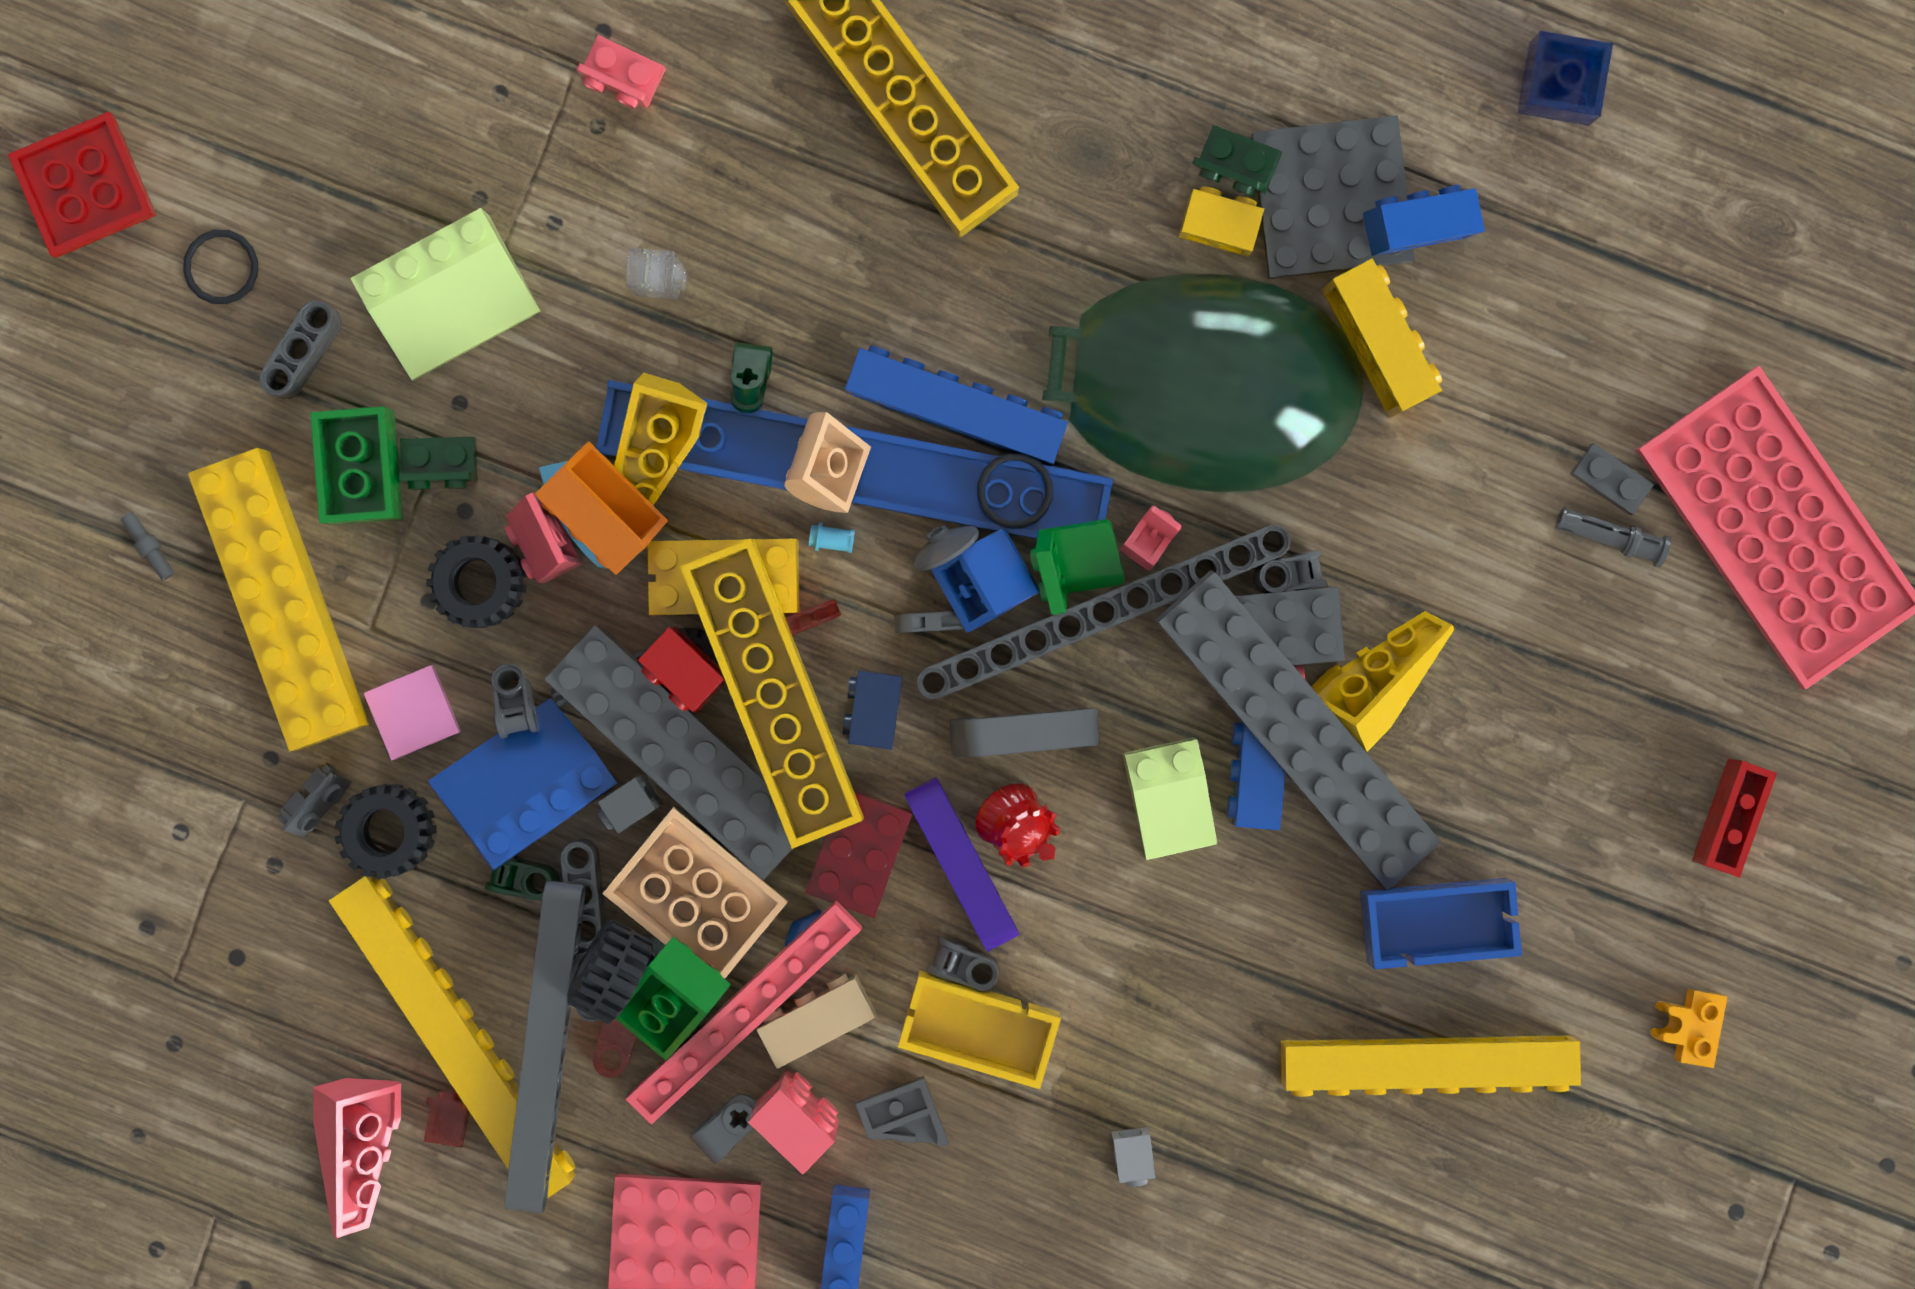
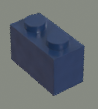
(874, 709)

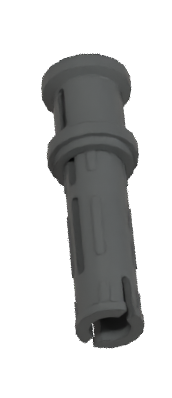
(1629, 540)

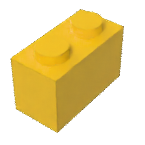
(1221, 221)

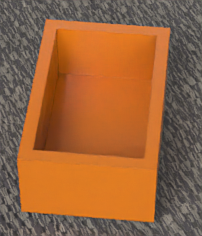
(601, 508)

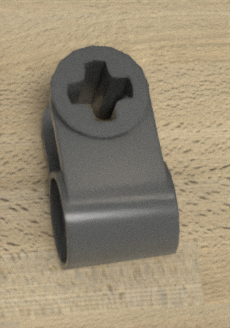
(1296, 573)
(513, 708)
(961, 964)
(722, 1130)

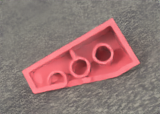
(352, 1137)

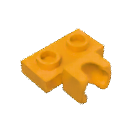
(1693, 1027)

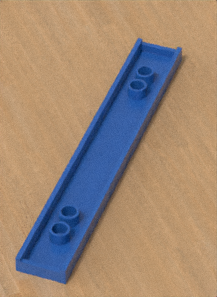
(897, 475)

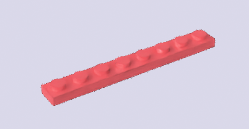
(744, 1012)

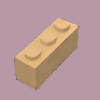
(816, 1019)

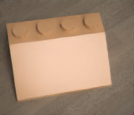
(695, 892)

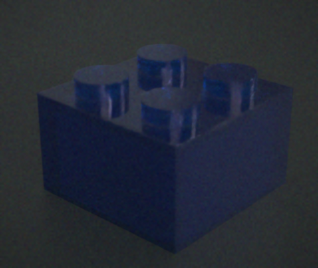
(1565, 78)

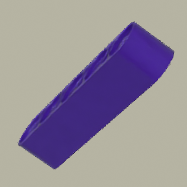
(961, 864)

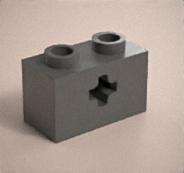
(629, 804)

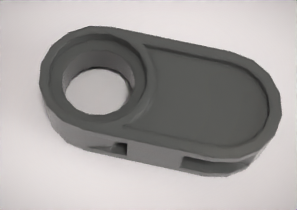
(927, 622)

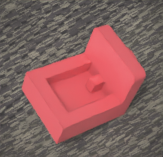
(1150, 537)

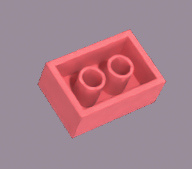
(795, 1120)

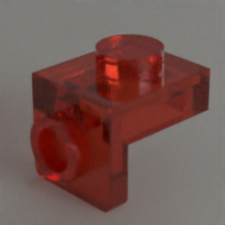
(446, 1120)

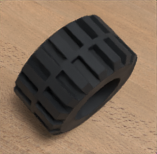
(446, 576)
(356, 838)
(610, 971)

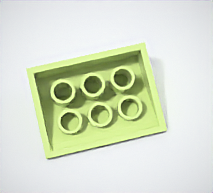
(446, 294)

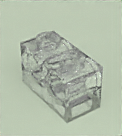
(655, 273)

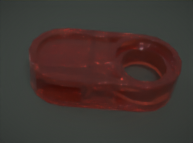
(813, 617)
(617, 1038)

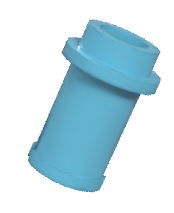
(831, 538)

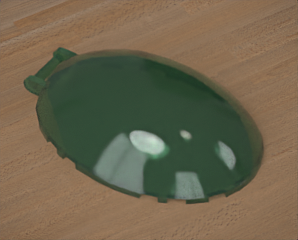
(1209, 382)

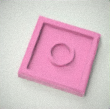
(412, 712)

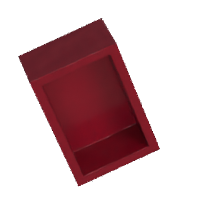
(860, 858)

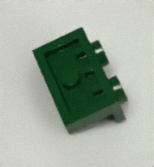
(1238, 160)
(437, 461)

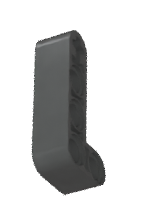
(1024, 732)

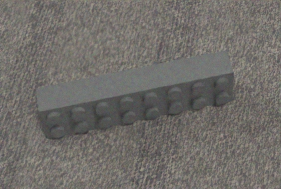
(673, 748)

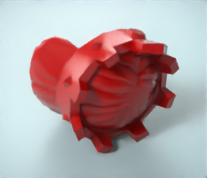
(1017, 824)

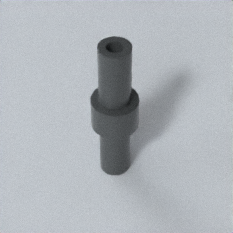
(147, 546)

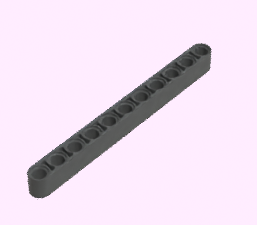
(1117, 599)

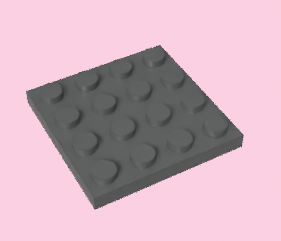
(1321, 191)

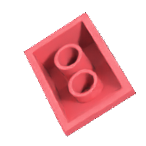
(541, 539)

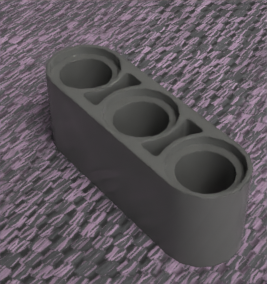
(283, 356)

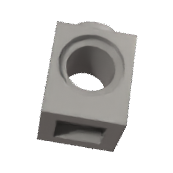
(1133, 1156)

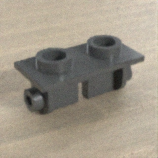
(303, 814)

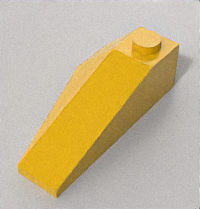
(657, 433)
(1380, 681)

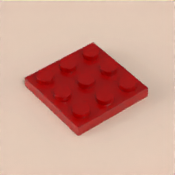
(82, 184)

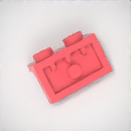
(621, 72)

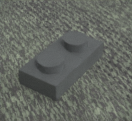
(1611, 479)

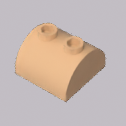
(827, 464)

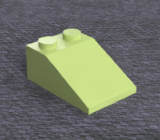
(1170, 798)

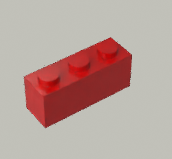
(1734, 817)

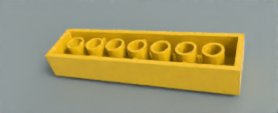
(909, 108)
(278, 599)
(772, 693)

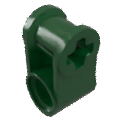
(749, 376)
(516, 878)

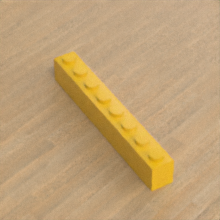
(1430, 1063)

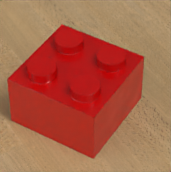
(682, 669)

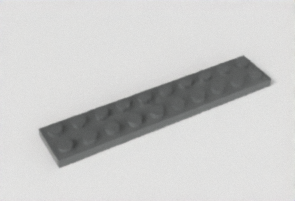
(1298, 730)

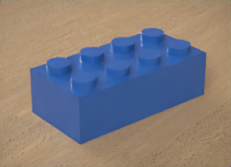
(1440, 923)

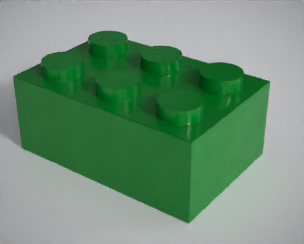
(356, 465)
(672, 998)

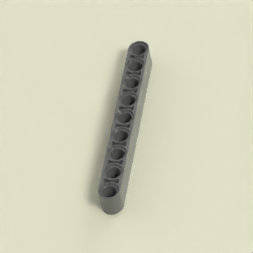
(544, 1047)

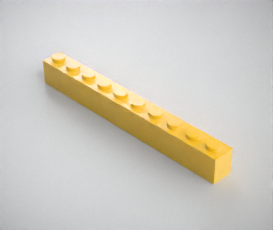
(439, 1015)

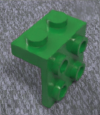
(1076, 560)

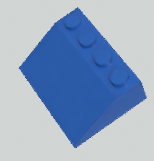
(522, 785)

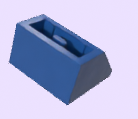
(986, 580)

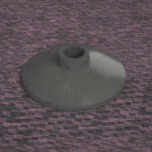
(944, 546)

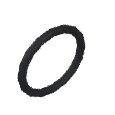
(190, 253)
(1015, 457)

